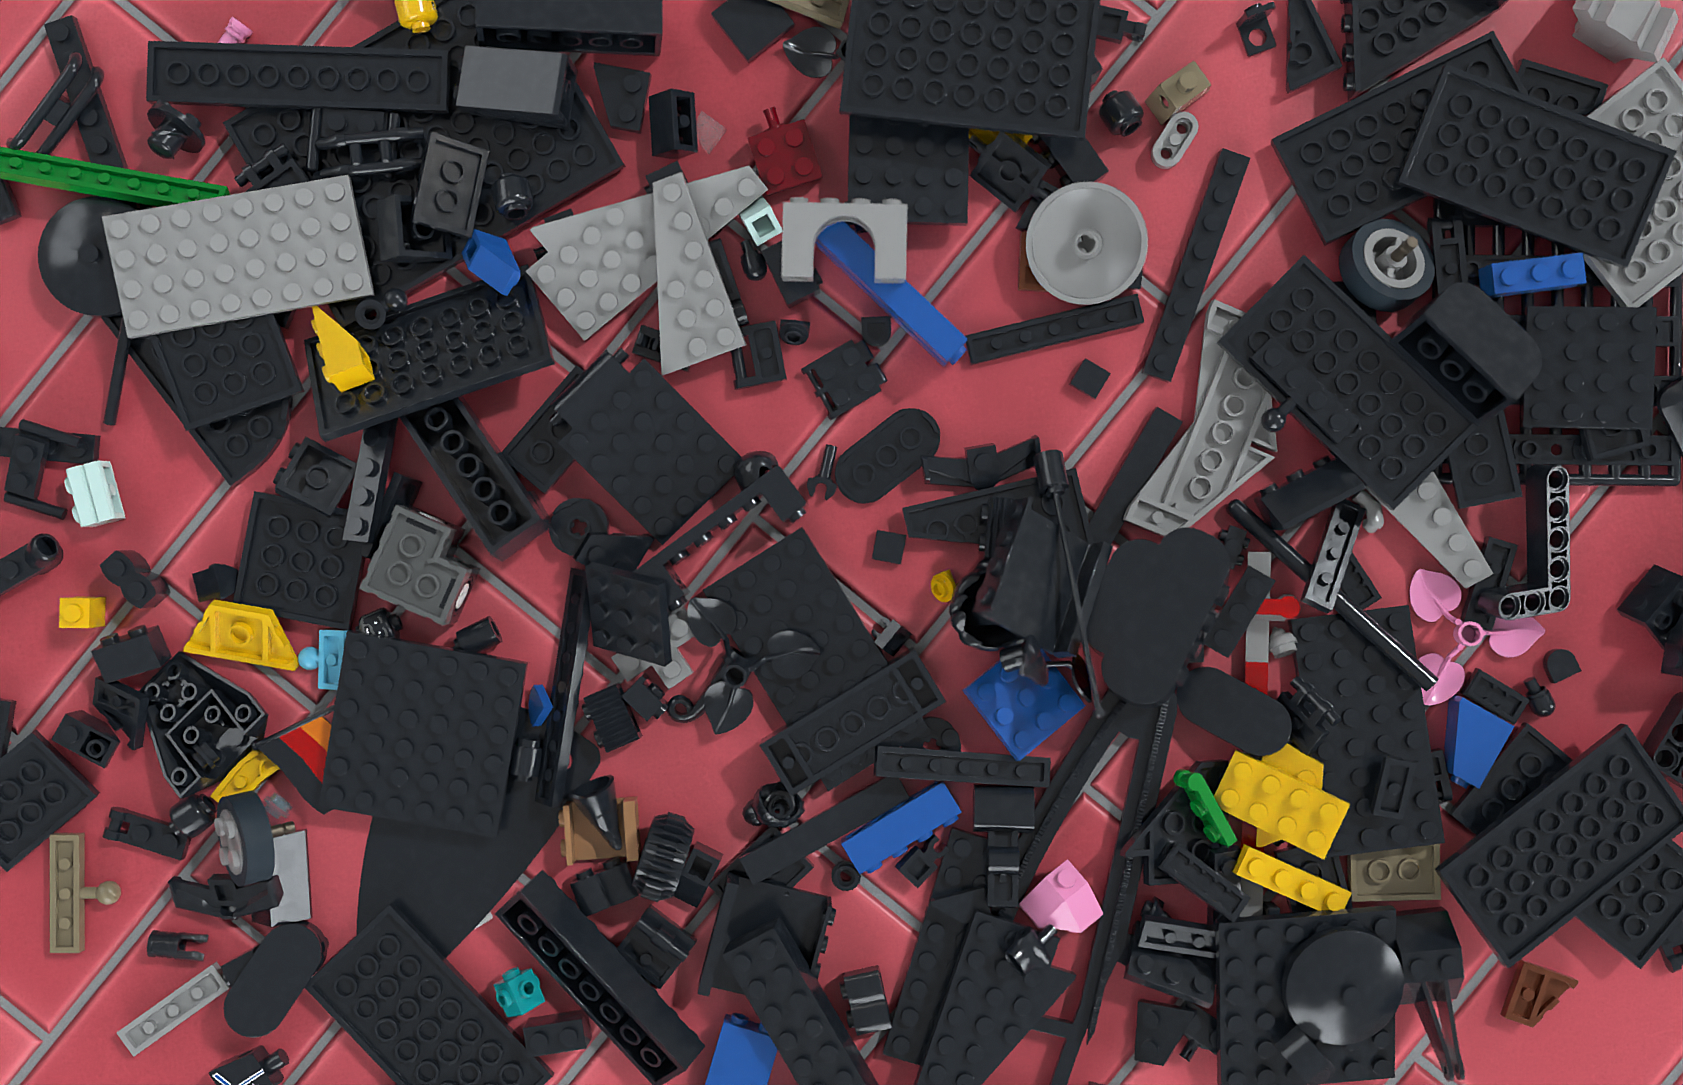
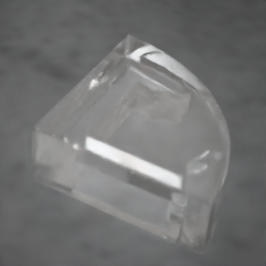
(708, 131)

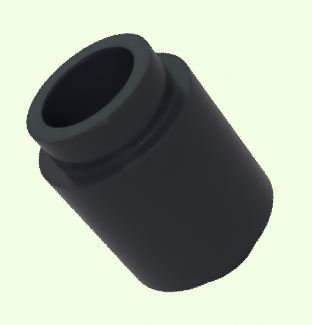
(526, 759)

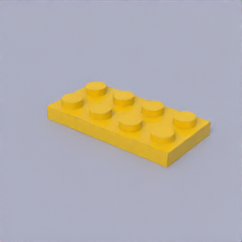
(1280, 804)

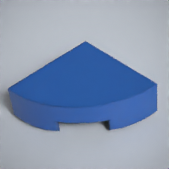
(539, 705)

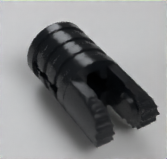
(174, 944)

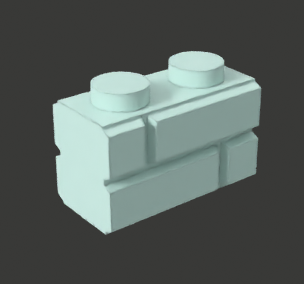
(94, 494)

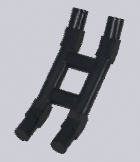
(384, 139)

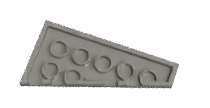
(692, 298)

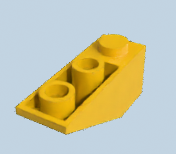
(344, 357)

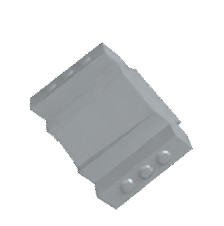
(1625, 28)

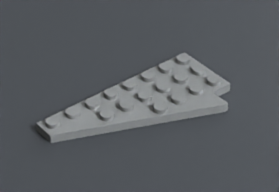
(609, 253)

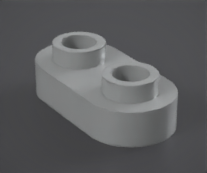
(1173, 141)

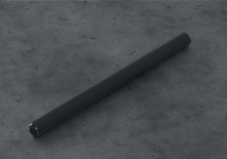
(1342, 605)

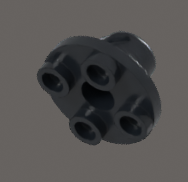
(173, 131)

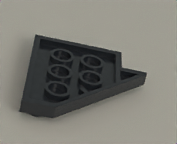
(1173, 823)

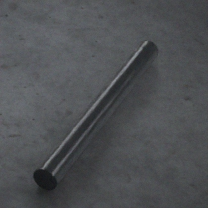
(117, 377)

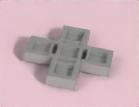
(673, 672)

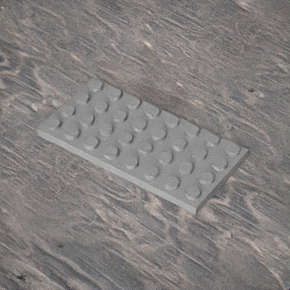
(238, 256)

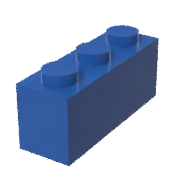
(1532, 275)

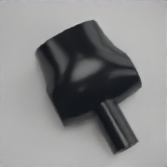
(1028, 950)

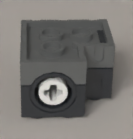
(419, 566)

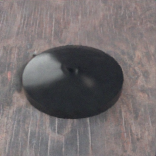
(77, 256)
(1342, 985)

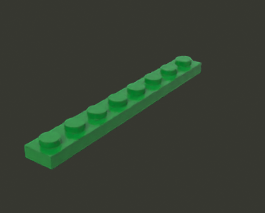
(102, 179)

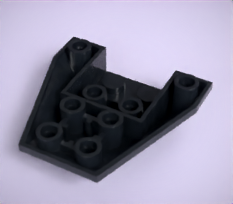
(195, 706)

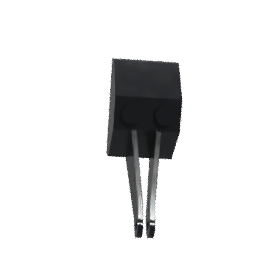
(1432, 972)

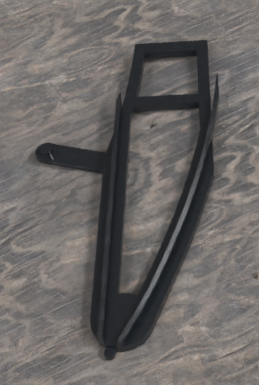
(1111, 940)

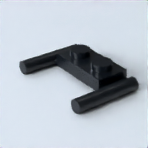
(28, 466)

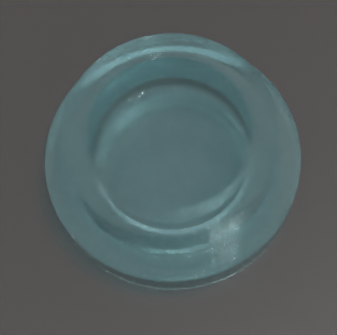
(277, 806)

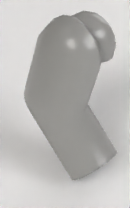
(1373, 511)

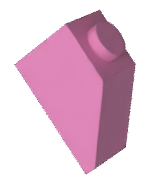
(1062, 901)

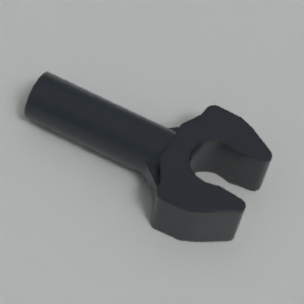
(824, 473)

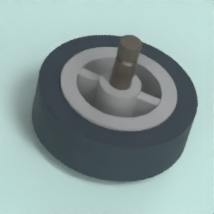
(1386, 265)
(247, 838)

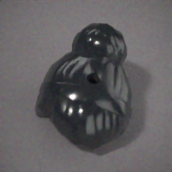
(768, 800)

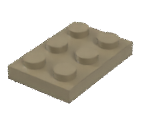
(1395, 874)

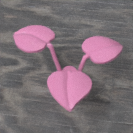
(1436, 594)

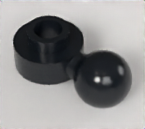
(393, 300)

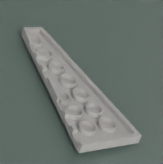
(1438, 528)

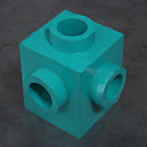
(518, 992)

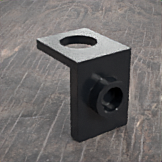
(1256, 19)

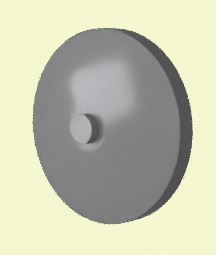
(1086, 243)

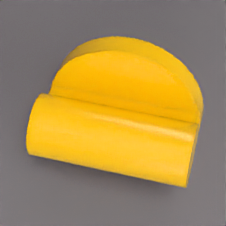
(943, 586)

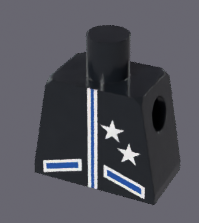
(251, 1068)

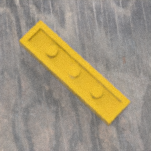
(1290, 880)

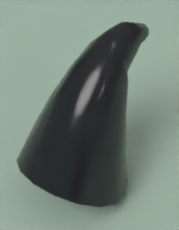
(599, 805)

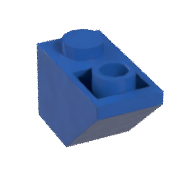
(491, 261)

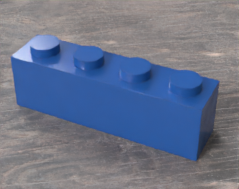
(901, 826)

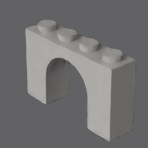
(806, 220)

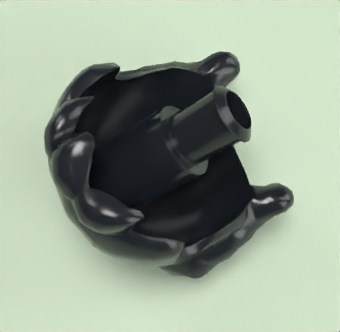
(973, 628)

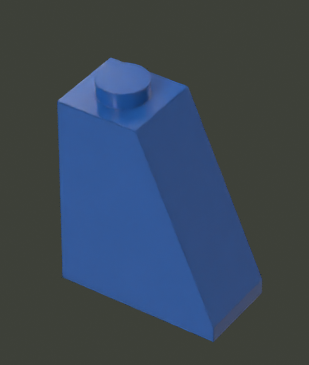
(1472, 741)

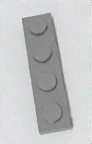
(173, 1009)

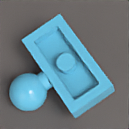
(326, 659)

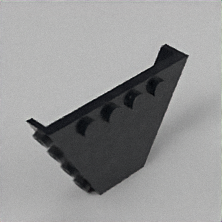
(1394, 33)

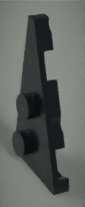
(1308, 46)

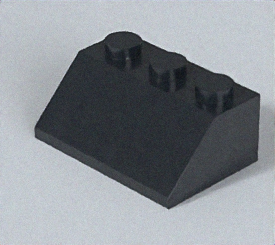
(1307, 493)

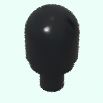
(752, 261)
(1540, 698)

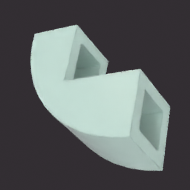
(760, 221)

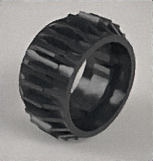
(663, 857)

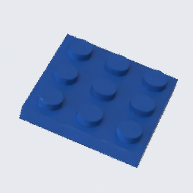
(1021, 709)

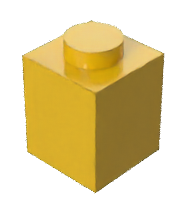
(82, 612)

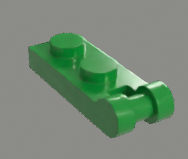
(1205, 807)

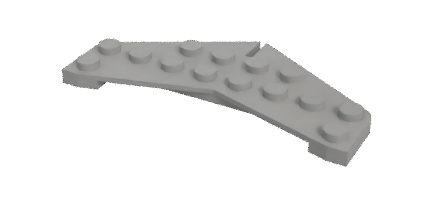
(1216, 448)

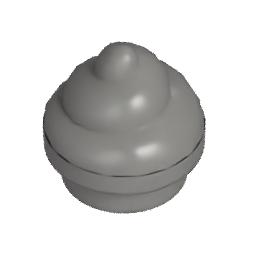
(1281, 643)

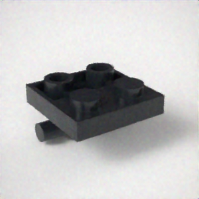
(656, 946)

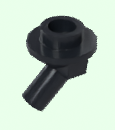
(1154, 908)

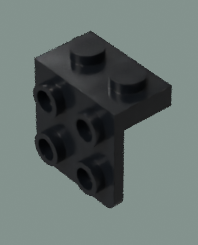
(1656, 603)

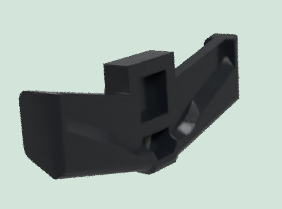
(982, 465)
(224, 898)

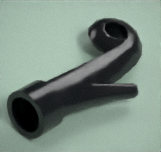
(697, 710)

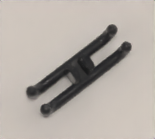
(57, 108)

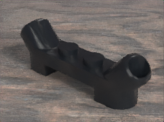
(30, 560)

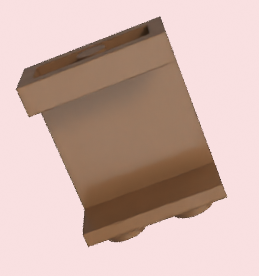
(586, 843)

